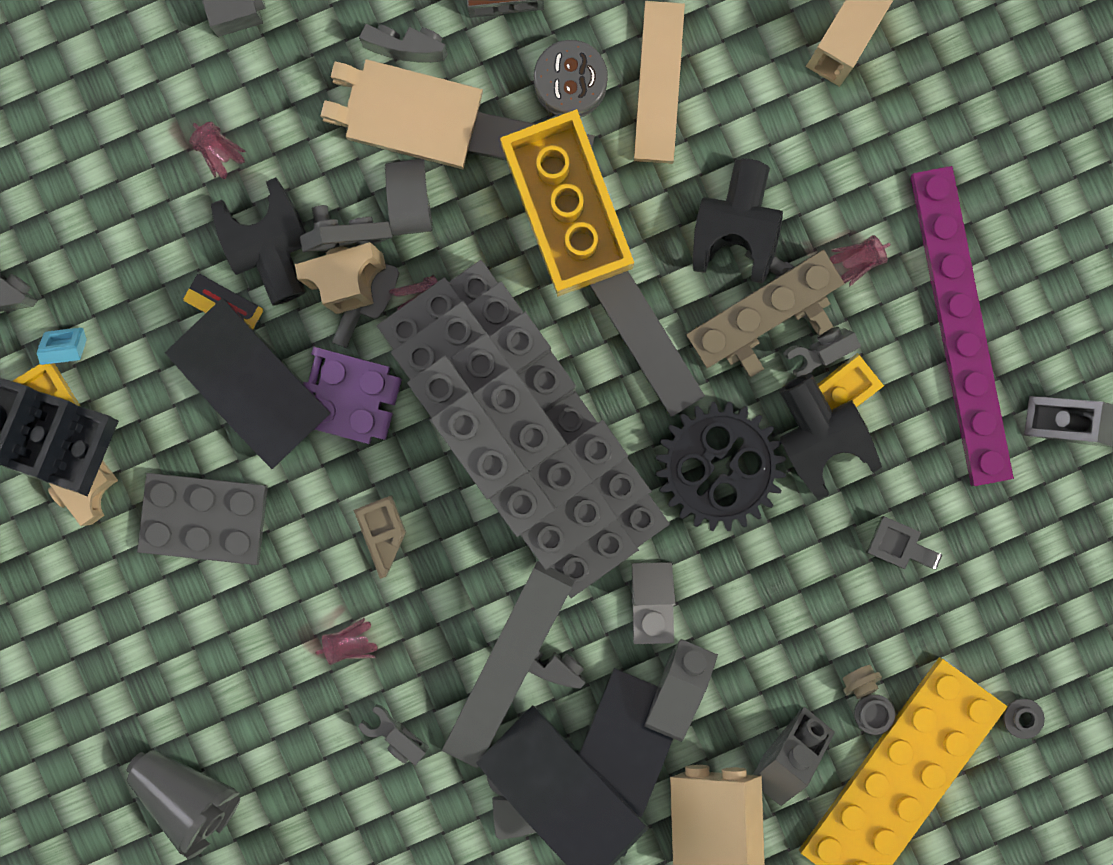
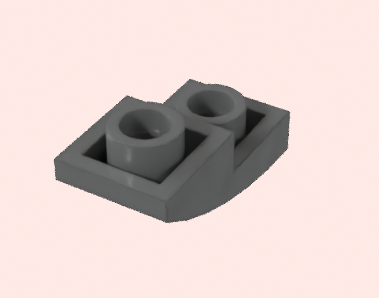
(415, 47)
(559, 670)

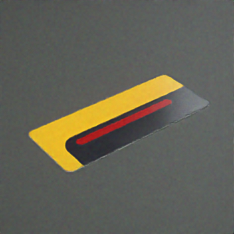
(206, 293)

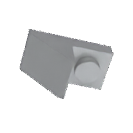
(653, 603)

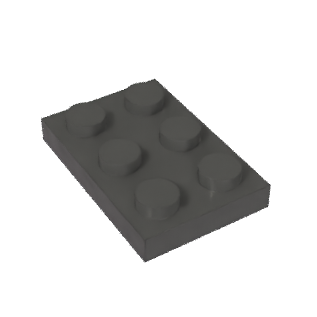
(202, 519)

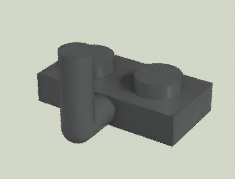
(329, 234)

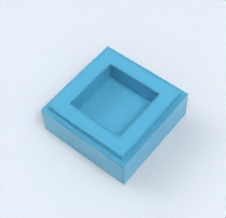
(61, 346)

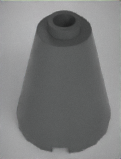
(182, 800)

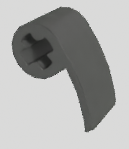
(407, 197)

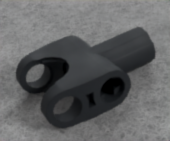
(739, 221)
(265, 244)
(823, 433)

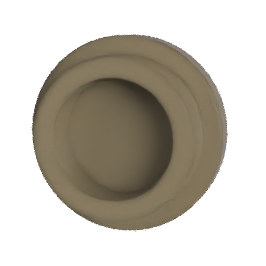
(861, 682)

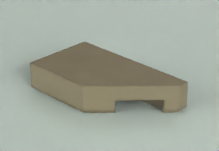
(382, 532)

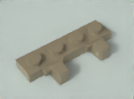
(795, 293)

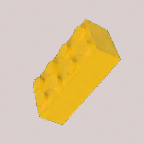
(567, 203)

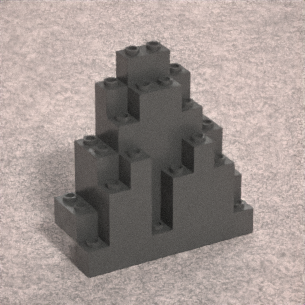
(522, 426)

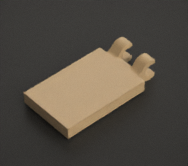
(406, 112)

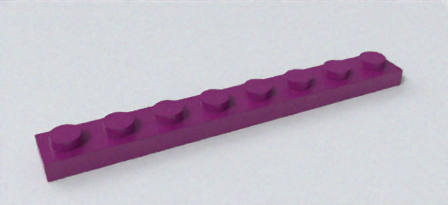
(961, 326)

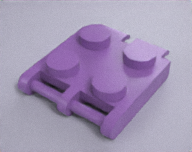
(353, 395)

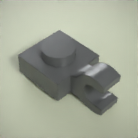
(830, 347)
(898, 544)
(403, 743)

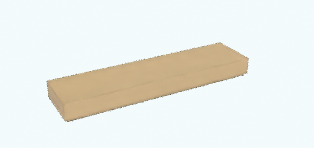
(659, 82)

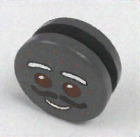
(570, 78)

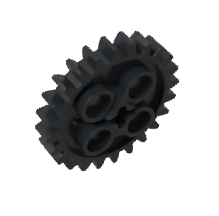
(748, 489)

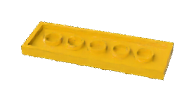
(905, 771)

